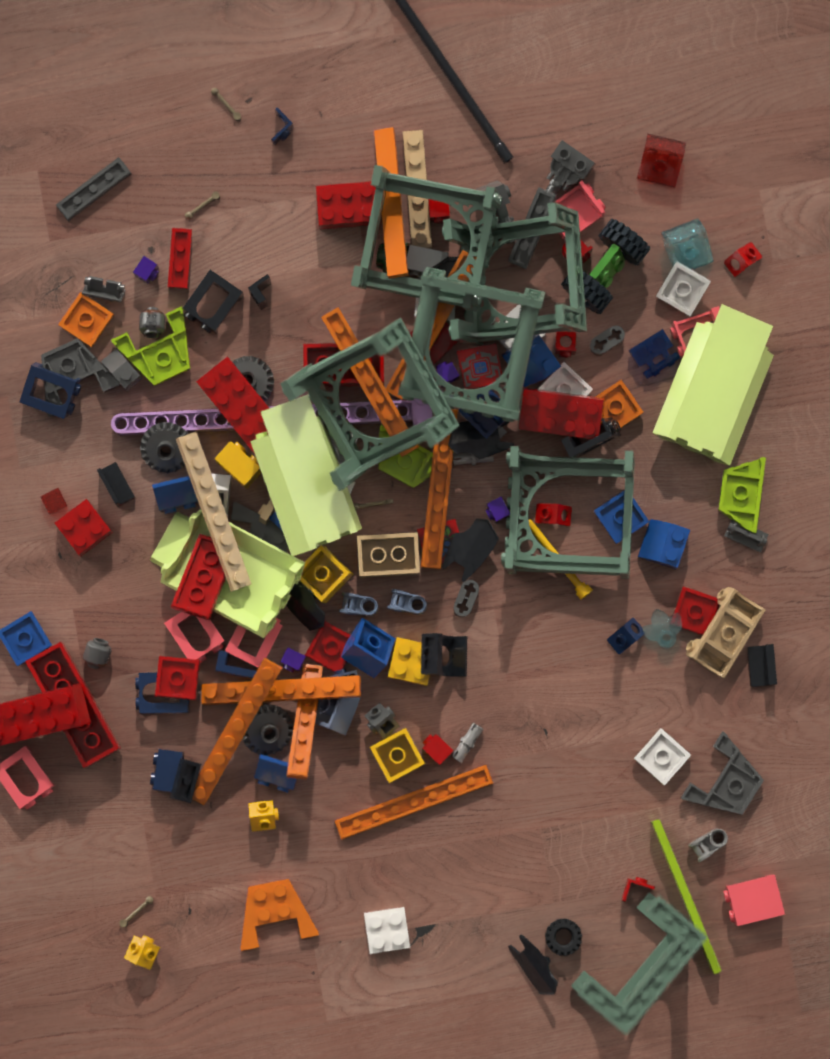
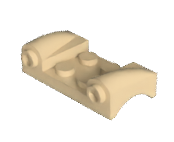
(726, 632)

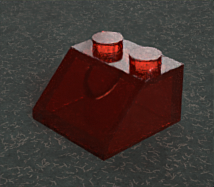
(661, 160)

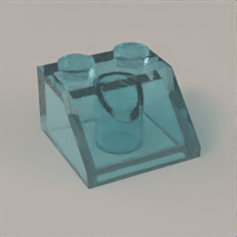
(688, 244)

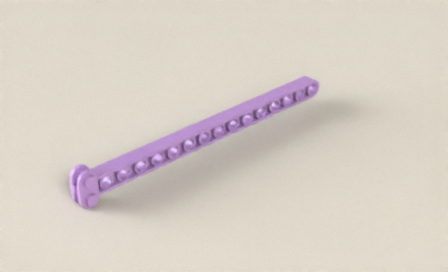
(416, 413)

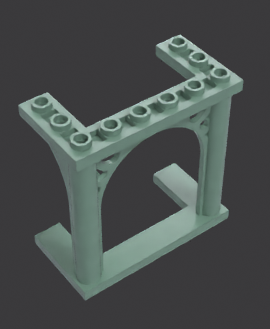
(486, 201)
(566, 317)
(510, 402)
(356, 460)
(525, 464)
(654, 973)

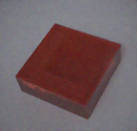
(54, 501)

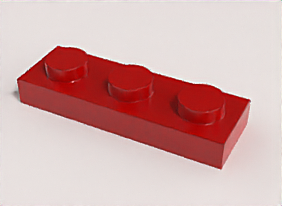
(179, 258)

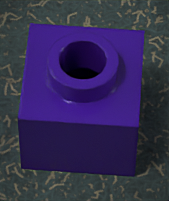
(146, 270)
(447, 372)
(497, 510)
(292, 660)

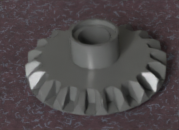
(260, 372)
(158, 436)
(266, 718)

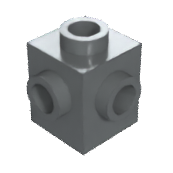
(381, 720)

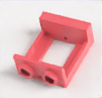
(683, 325)
(215, 638)
(232, 647)
(45, 783)

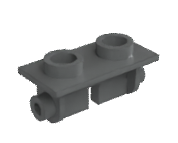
(111, 291)
(741, 535)

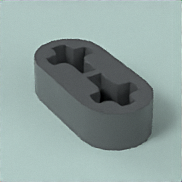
(609, 344)
(461, 596)

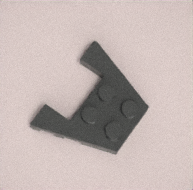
(74, 362)
(268, 533)
(734, 785)

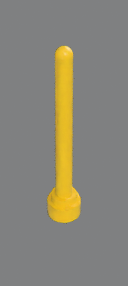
(581, 588)

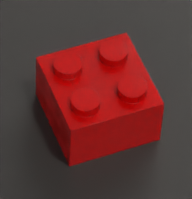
(83, 527)

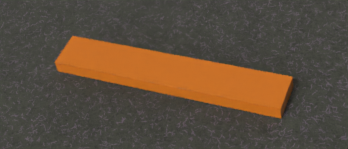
(303, 729)

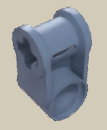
(405, 602)
(357, 604)

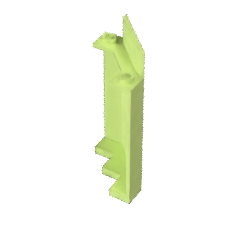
(716, 385)
(297, 471)
(268, 568)

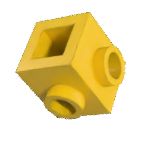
(263, 815)
(142, 951)

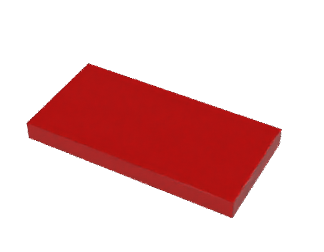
(200, 581)

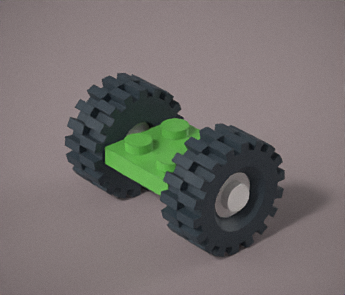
(623, 246)

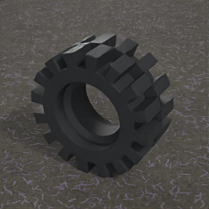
(572, 946)

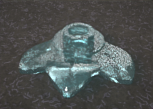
(663, 625)

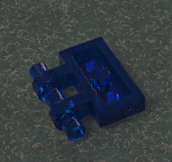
(650, 349)

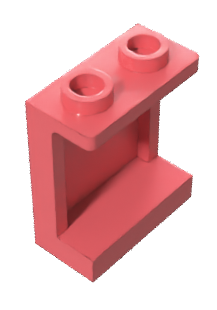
(584, 202)
(754, 900)

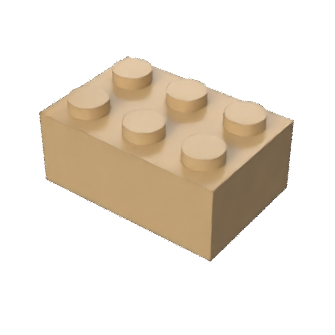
(388, 555)

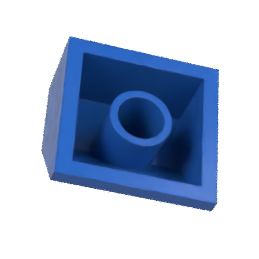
(540, 363)
(175, 494)
(664, 543)
(368, 648)
(275, 772)

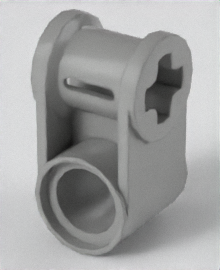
(707, 844)

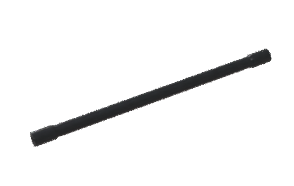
(499, 146)

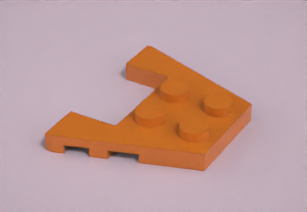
(271, 904)

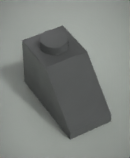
(420, 258)
(121, 370)

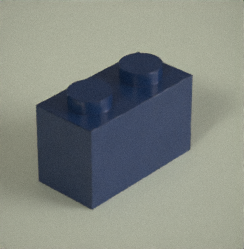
(166, 769)

